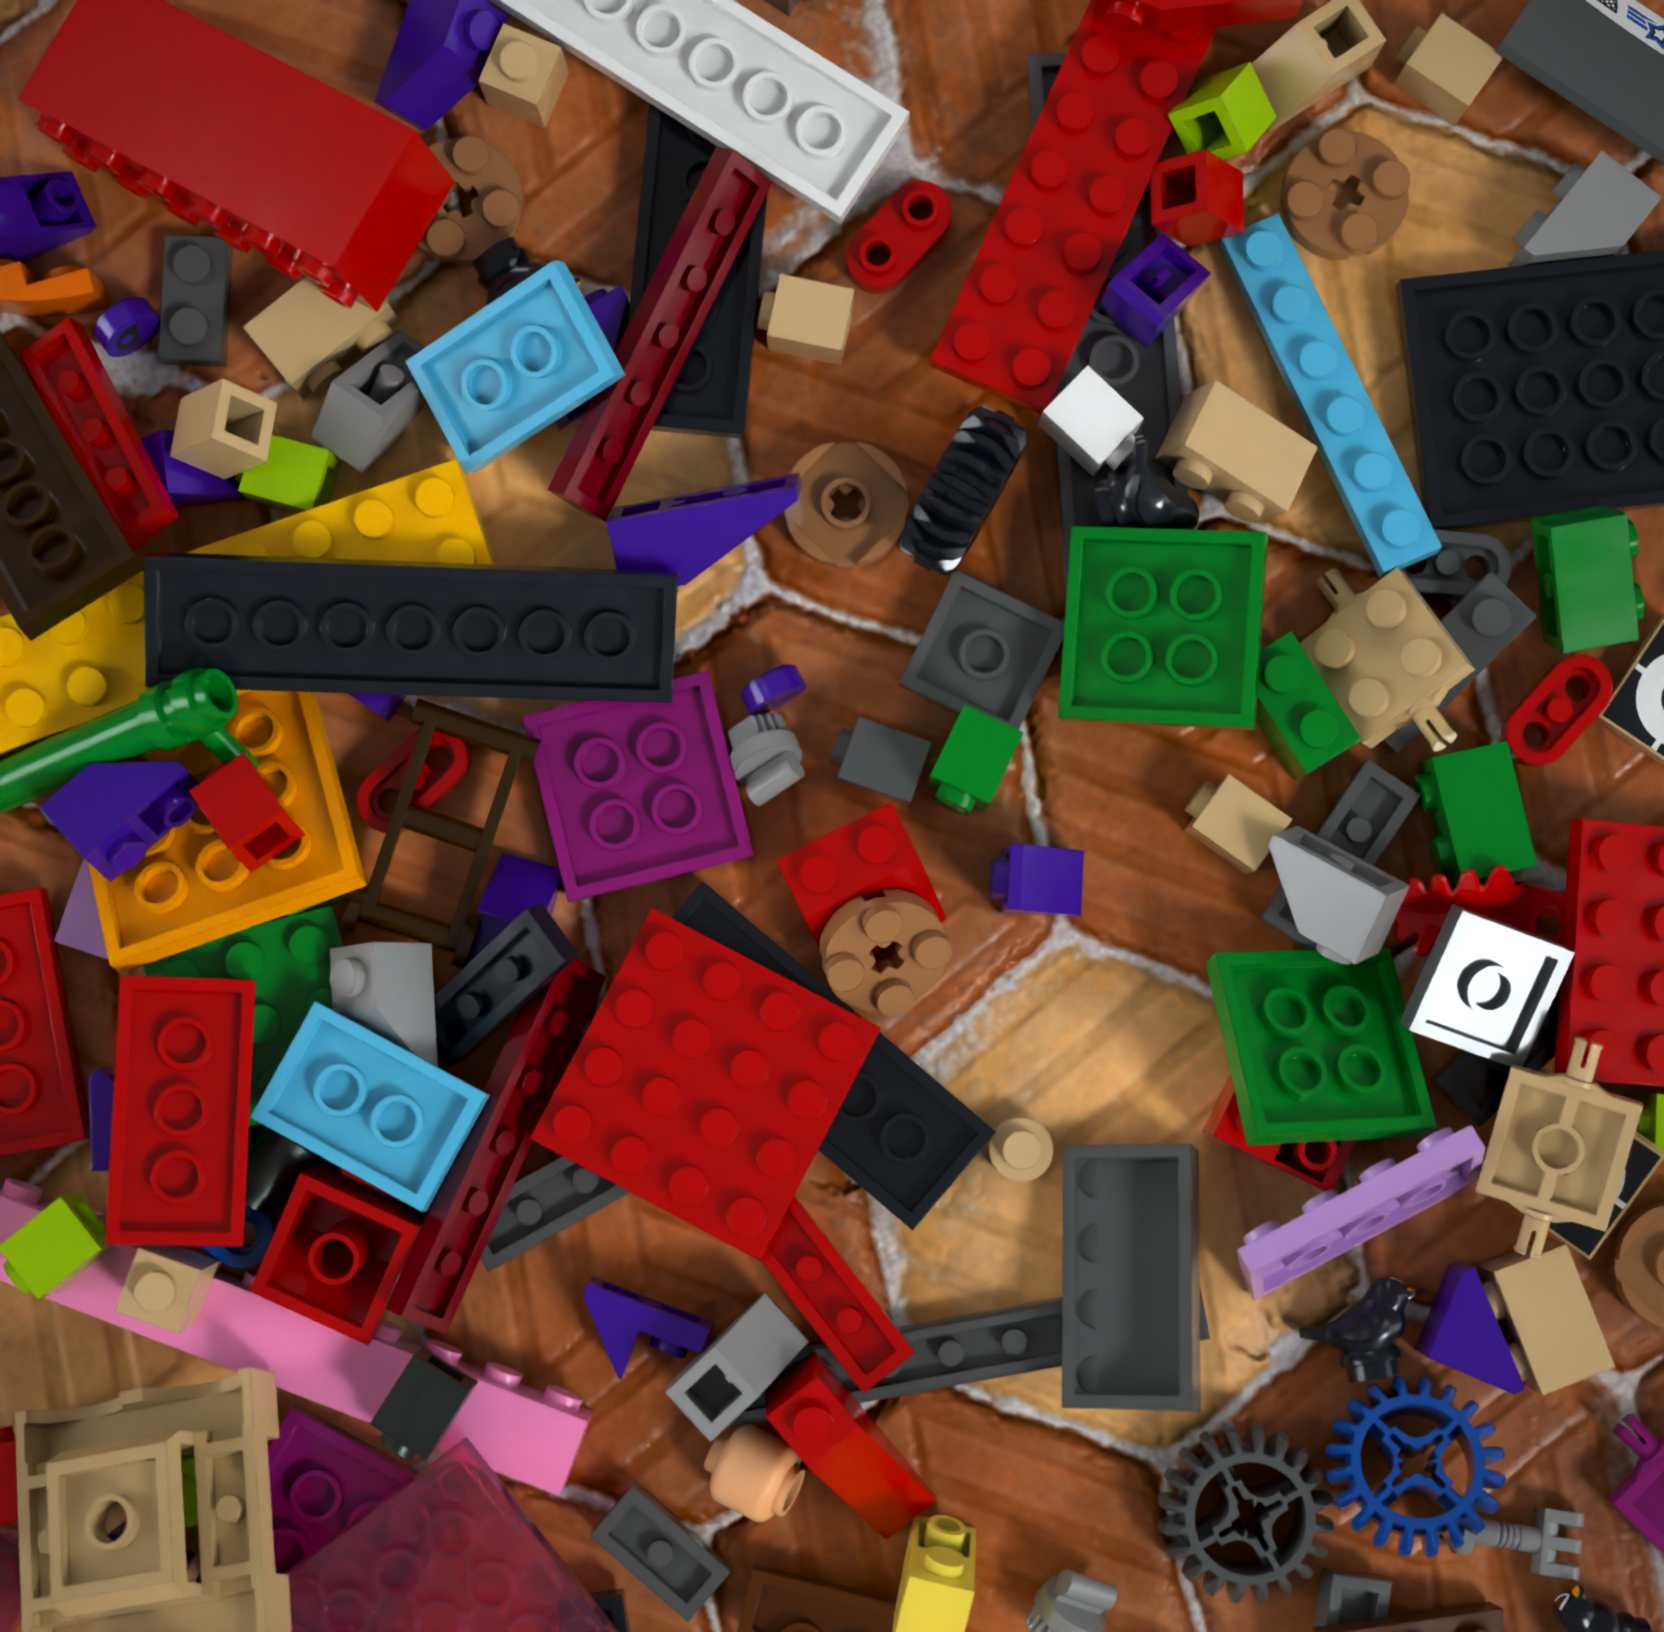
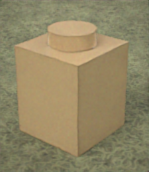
(1445, 68)
(524, 76)
(807, 318)
(223, 429)
(1234, 822)
(167, 1287)

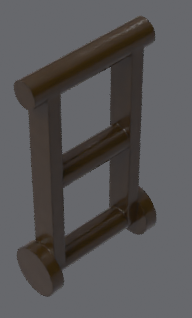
(364, 902)

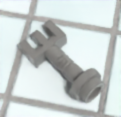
(1539, 1540)

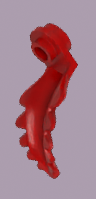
(1500, 899)

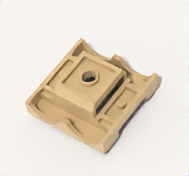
(129, 1454)

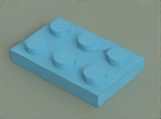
(515, 367)
(370, 1106)

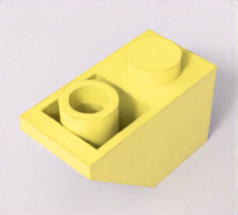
(936, 1576)

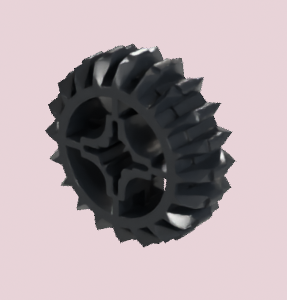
(963, 489)

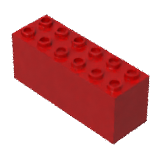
(239, 144)

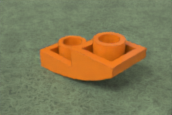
(61, 293)

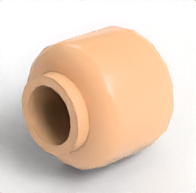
(754, 1473)

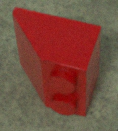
(854, 862)
(338, 1252)

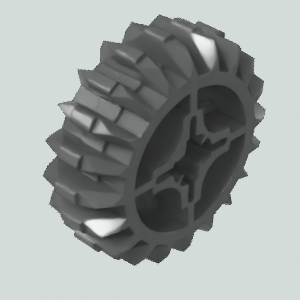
(1273, 1562)

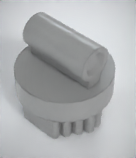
(765, 756)
(1071, 1604)

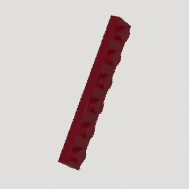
(661, 333)
(494, 1149)

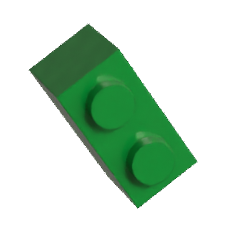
(1587, 578)
(1299, 709)
(973, 761)
(1475, 812)

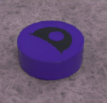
(126, 326)
(772, 689)

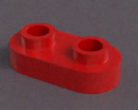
(900, 236)
(1555, 713)
(431, 785)

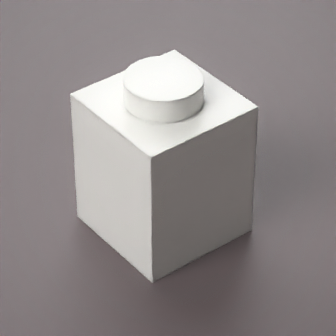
(1092, 422)

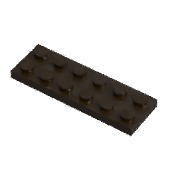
(54, 526)

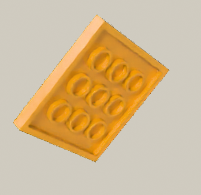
(193, 885)

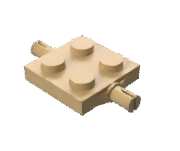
(1386, 658)
(1559, 1147)

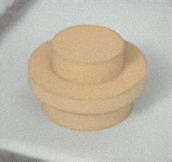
(1021, 1149)

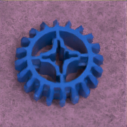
(1437, 1489)

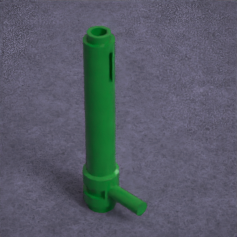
(163, 717)

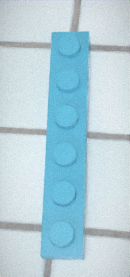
(1329, 396)

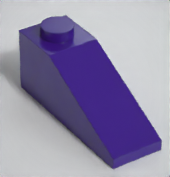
(696, 528)

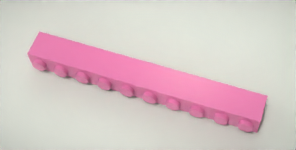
(509, 1423)

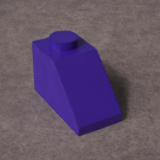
(437, 57)

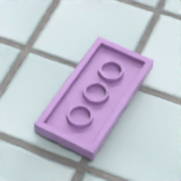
(1343, 1221)

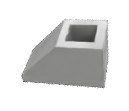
(1593, 217)
(736, 1367)

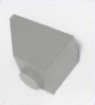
(371, 404)
(1335, 895)
(388, 992)

